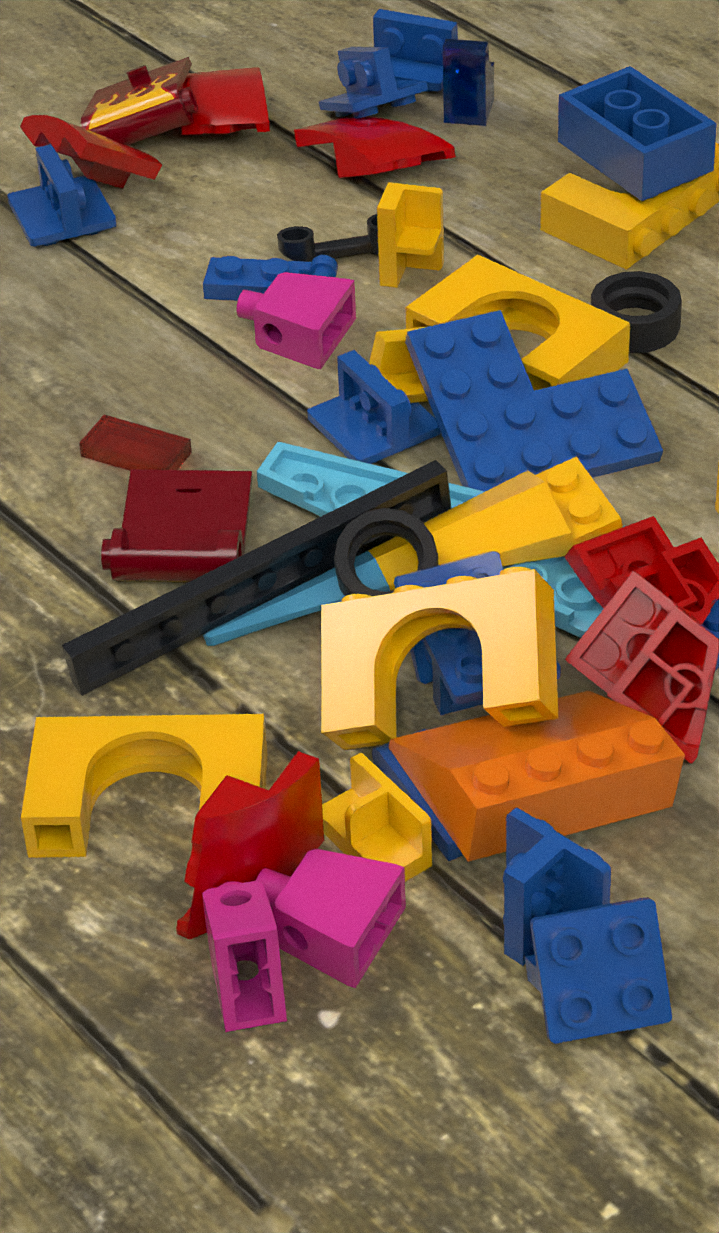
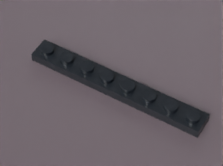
(242, 583)

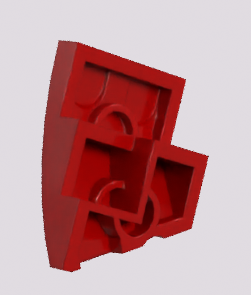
(228, 101)
(375, 144)
(94, 154)
(682, 573)
(652, 660)
(251, 830)

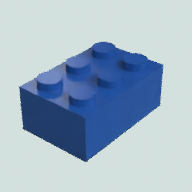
(636, 133)

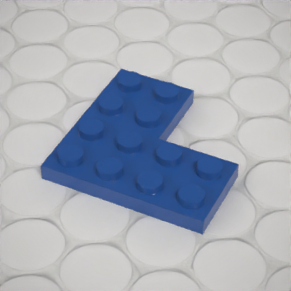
(504, 427)

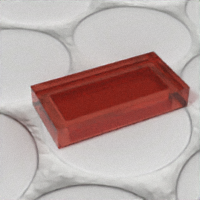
(134, 446)

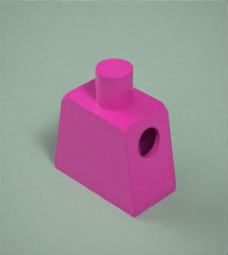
(301, 316)
(336, 910)
(239, 930)

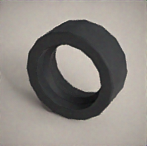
(647, 292)
(375, 524)

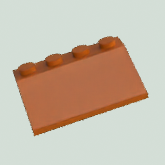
(570, 771)

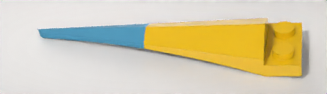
(519, 519)

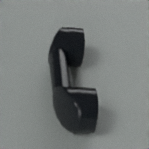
(299, 245)

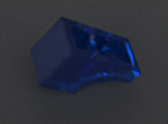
(467, 82)

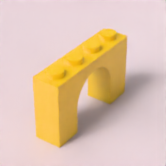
(619, 224)
(578, 335)
(370, 637)
(84, 755)

